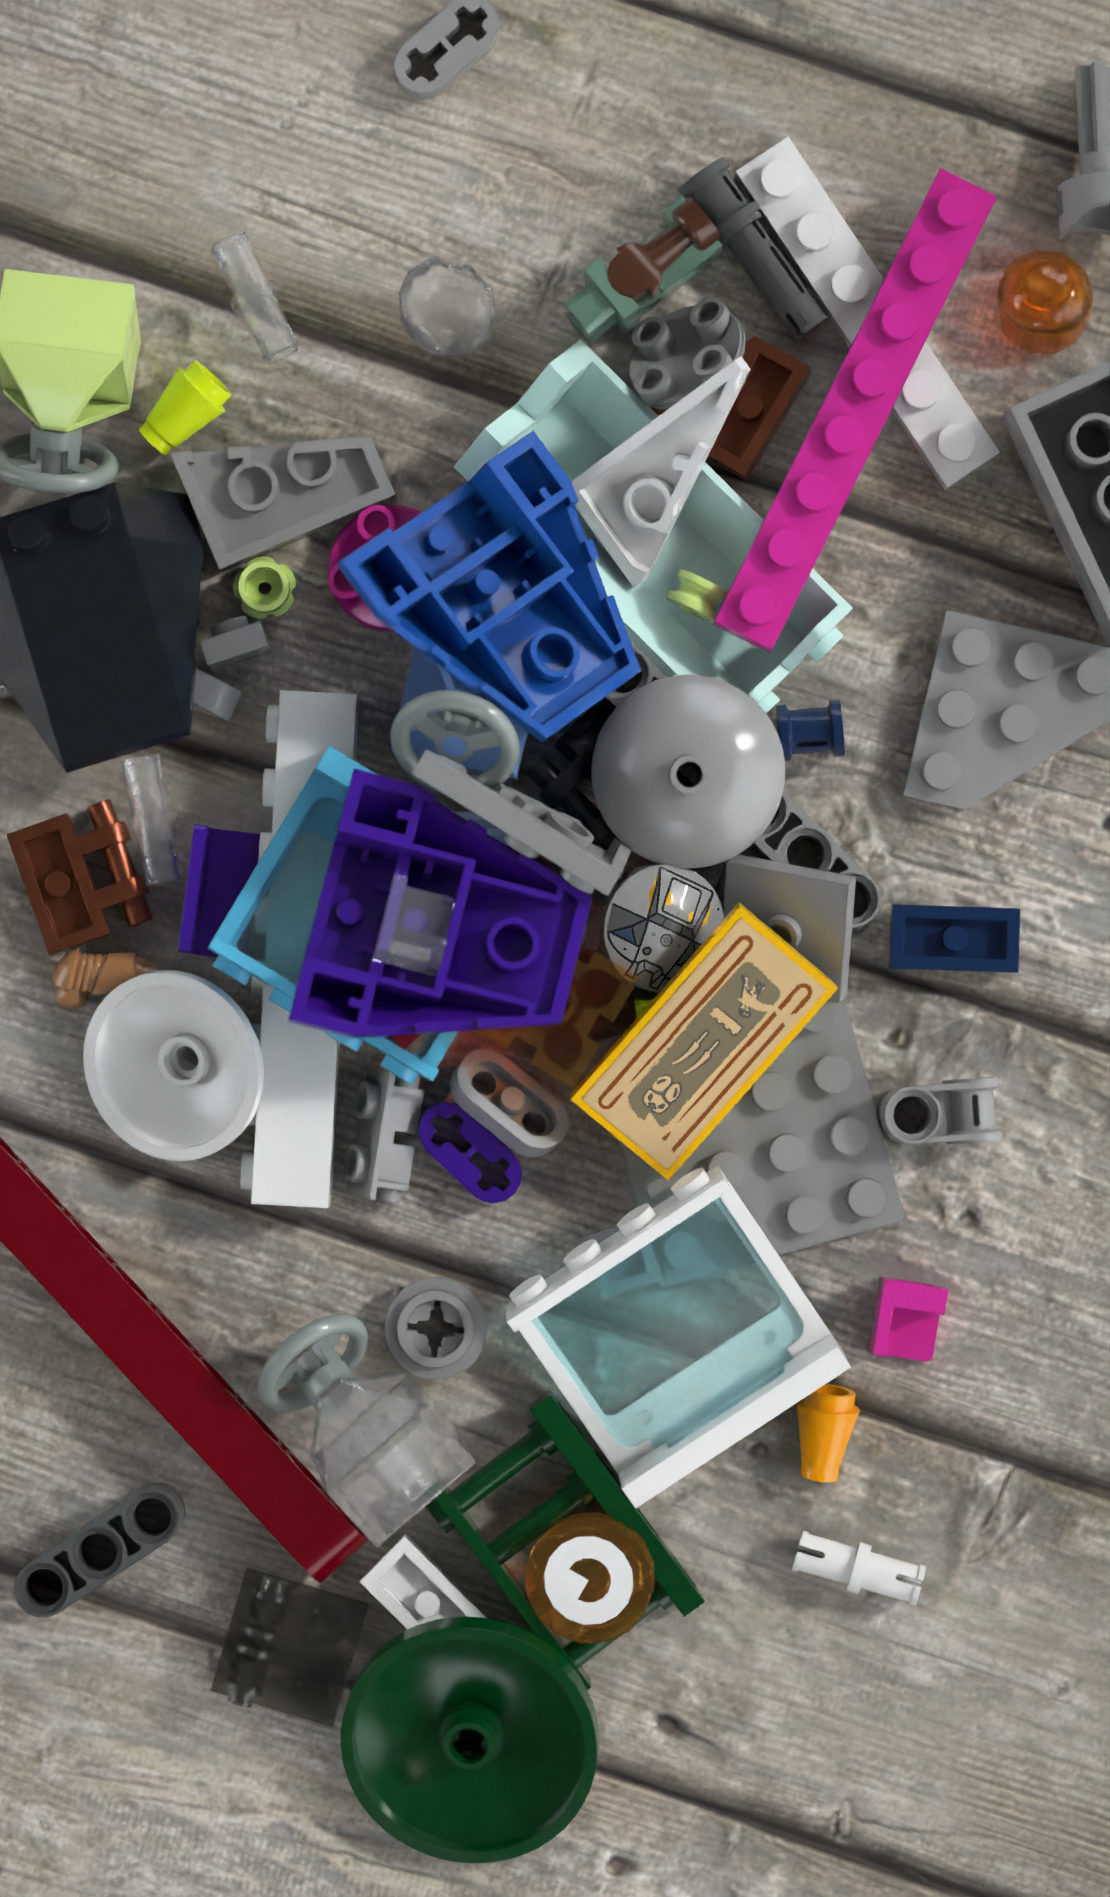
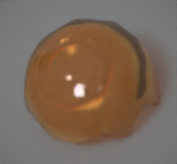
(1044, 301)

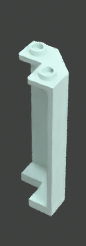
(581, 417)

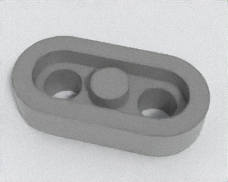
(511, 1099)

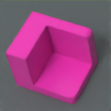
(906, 1319)

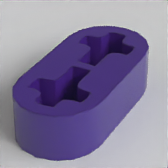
(459, 1164)

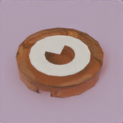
(590, 1578)

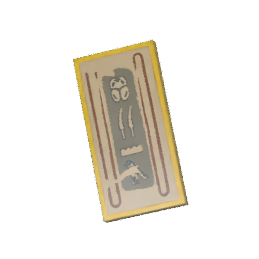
(703, 1041)

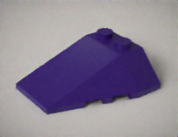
(507, 937)

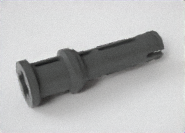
(748, 240)

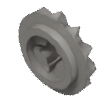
(412, 1347)

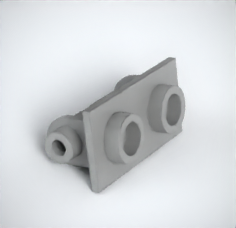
(374, 1163)

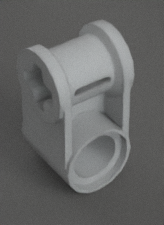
(954, 1112)

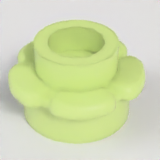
(257, 572)

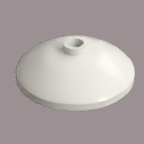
(142, 1071)

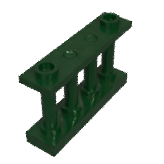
(587, 1484)

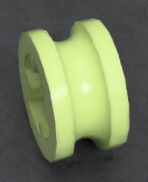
(697, 595)

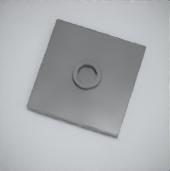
(800, 905)

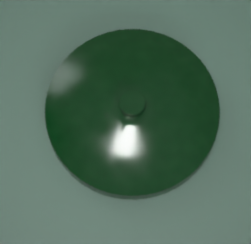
(470, 1740)

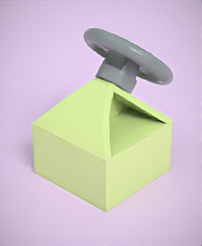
(64, 364)

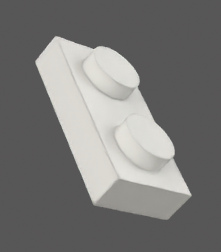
(416, 1587)

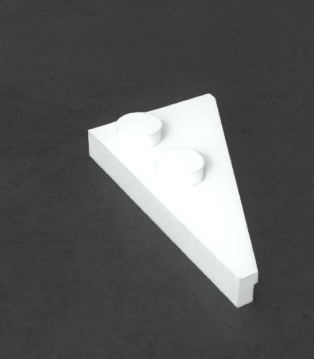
(645, 481)

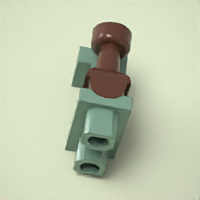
(645, 274)

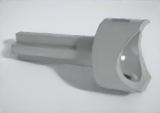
(1085, 199)

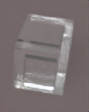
(413, 928)

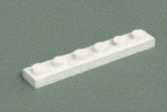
(845, 287)

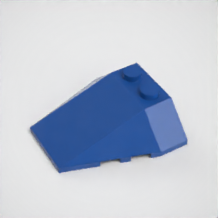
(503, 591)

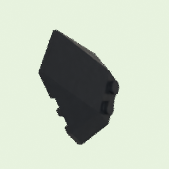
(102, 619)

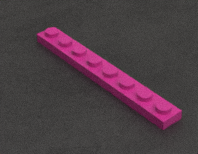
(854, 411)

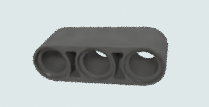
(77, 1571)

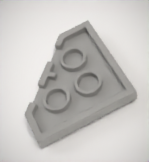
(1001, 706)

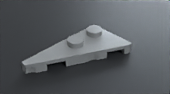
(530, 825)

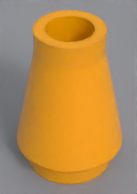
(824, 1431)

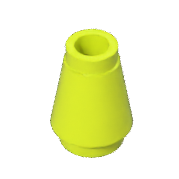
(185, 407)

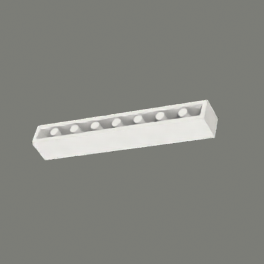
(300, 1063)

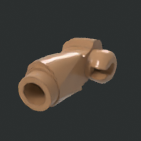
(99, 974)

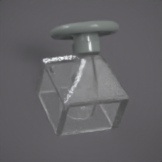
(375, 1436)

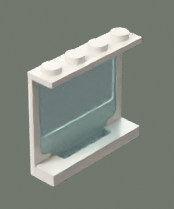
(676, 1334)

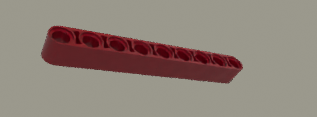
(172, 1373)

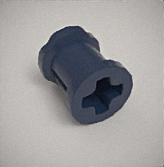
(811, 730)

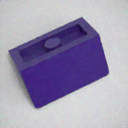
(215, 877)

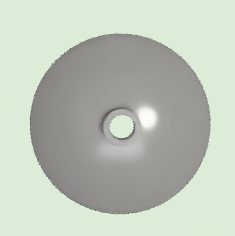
(680, 723)

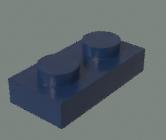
(954, 938)

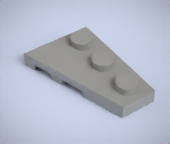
(279, 493)

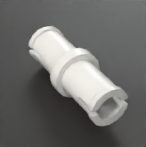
(859, 1568)

